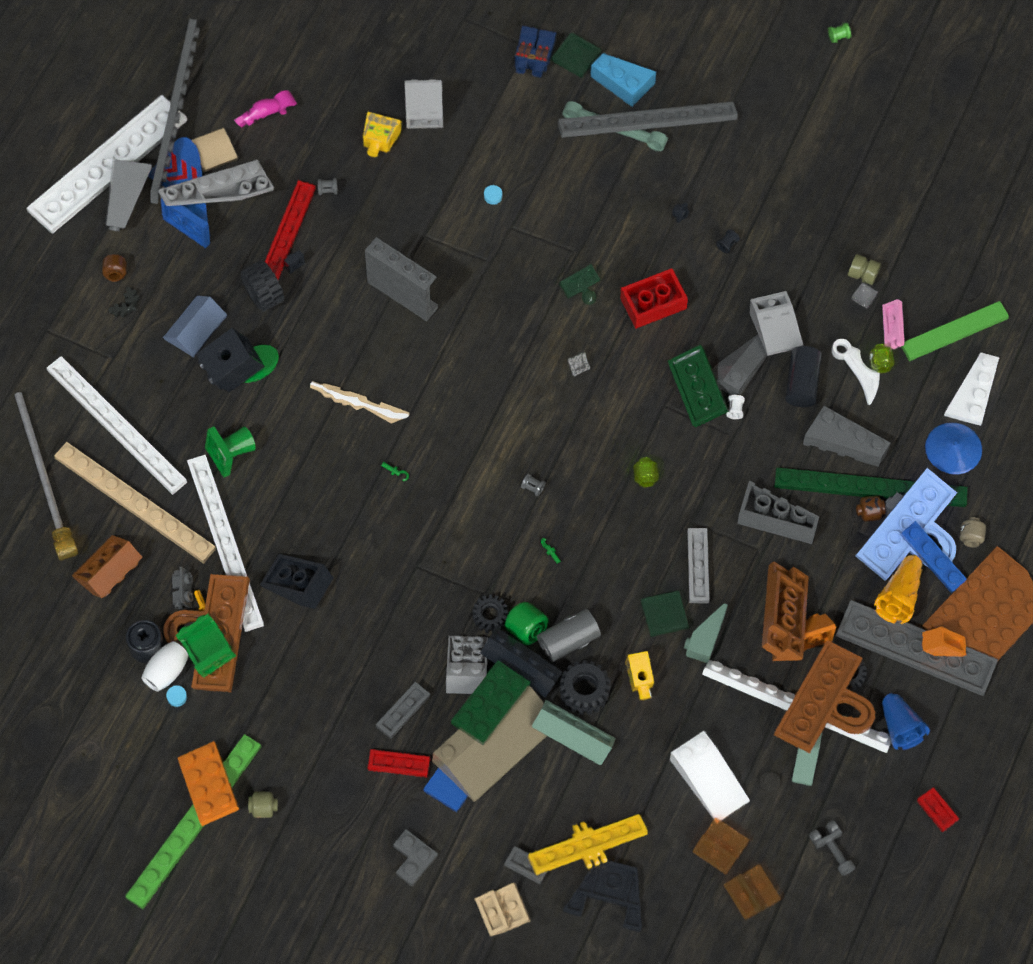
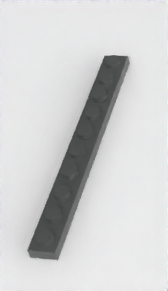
(647, 119)

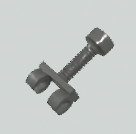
(845, 866)

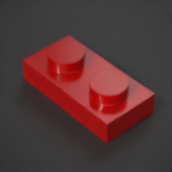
(937, 809)

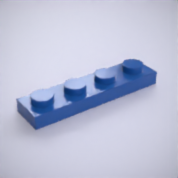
(933, 556)

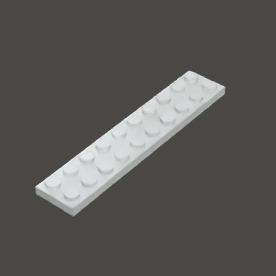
(94, 172)

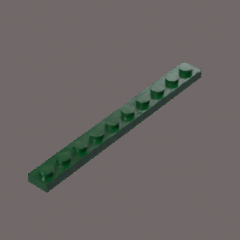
(852, 485)

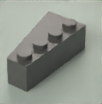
(842, 436)
(776, 515)

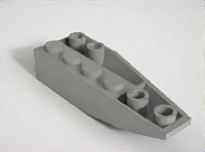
(226, 185)

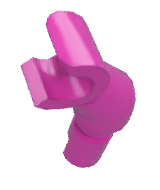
(267, 107)

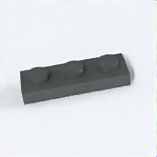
(403, 710)

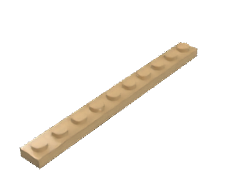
(135, 502)

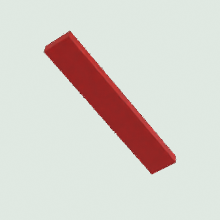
(289, 226)

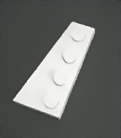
(974, 392)

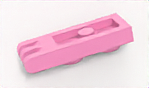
(893, 324)

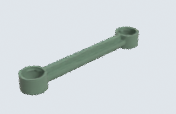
(654, 140)

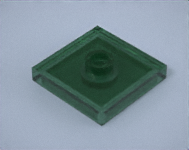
(576, 55)
(664, 613)

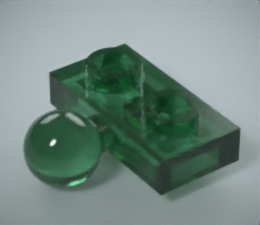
(579, 283)

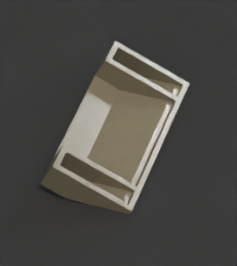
(479, 767)

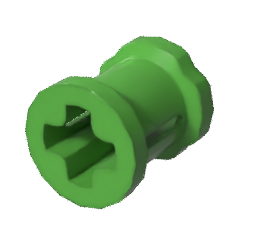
(839, 32)

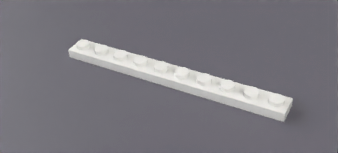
(117, 425)
(222, 534)
(783, 700)

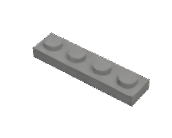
(698, 565)

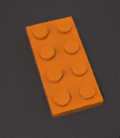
(208, 783)

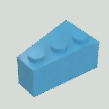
(623, 78)

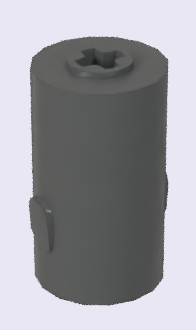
(568, 635)

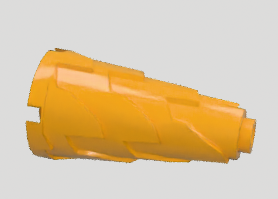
(900, 593)

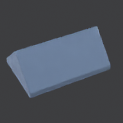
(196, 325)

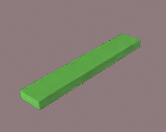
(954, 331)

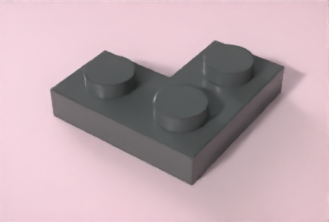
(418, 857)

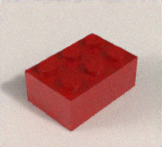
(653, 298)

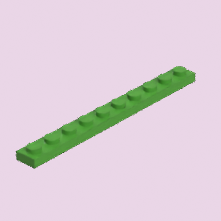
(187, 830)

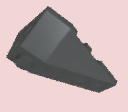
(740, 367)

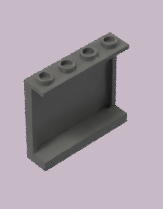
(400, 278)

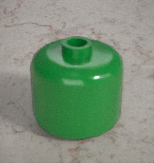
(526, 622)

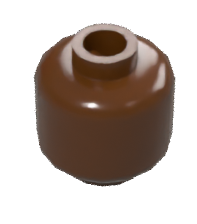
(114, 267)

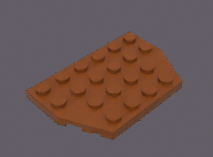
(990, 606)

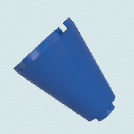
(903, 722)

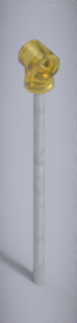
(65, 544)

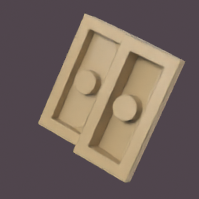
(215, 150)
(502, 909)

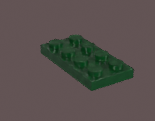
(698, 386)
(490, 703)

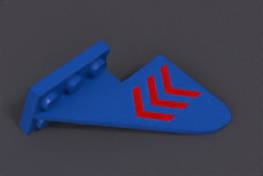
(183, 167)

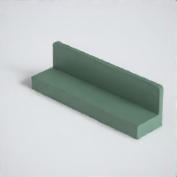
(573, 732)

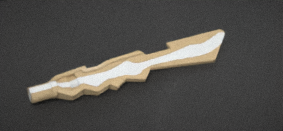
(357, 401)

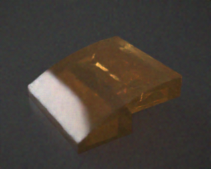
(721, 845)
(752, 892)

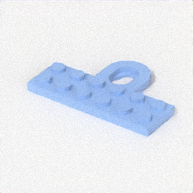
(920, 504)

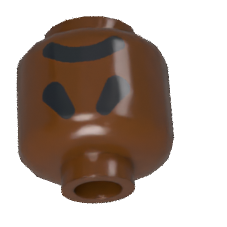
(870, 508)

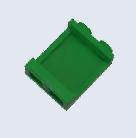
(206, 645)

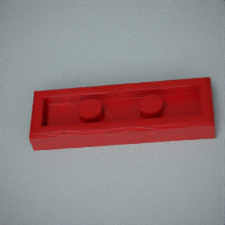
(398, 763)

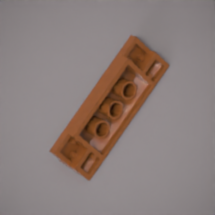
(785, 613)

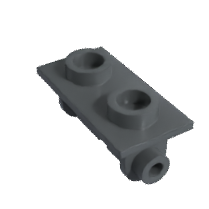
(182, 580)

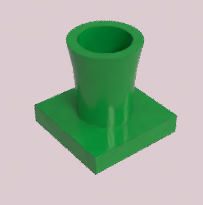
(225, 449)

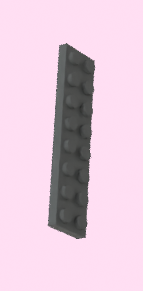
(904, 644)

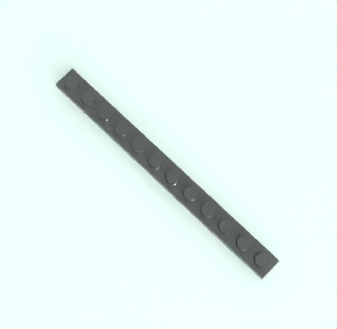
(174, 116)

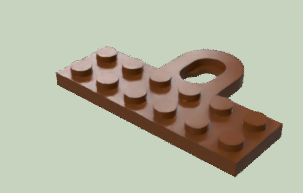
(227, 605)
(819, 697)

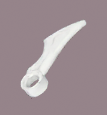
(868, 378)

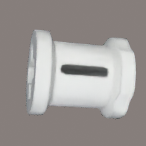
(735, 406)

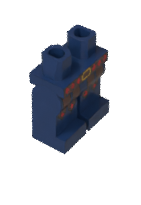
(534, 58)

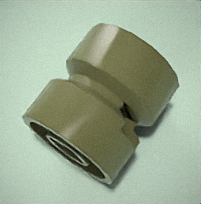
(864, 269)

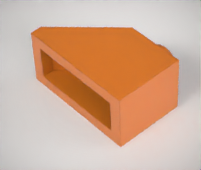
(943, 642)

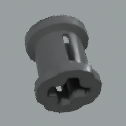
(327, 186)
(529, 480)

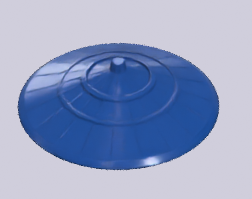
(953, 448)

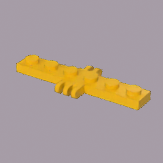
(587, 844)

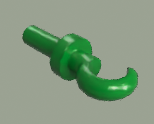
(395, 471)
(550, 551)

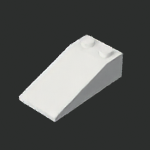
(709, 776)

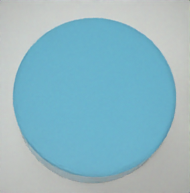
(493, 194)
(176, 696)

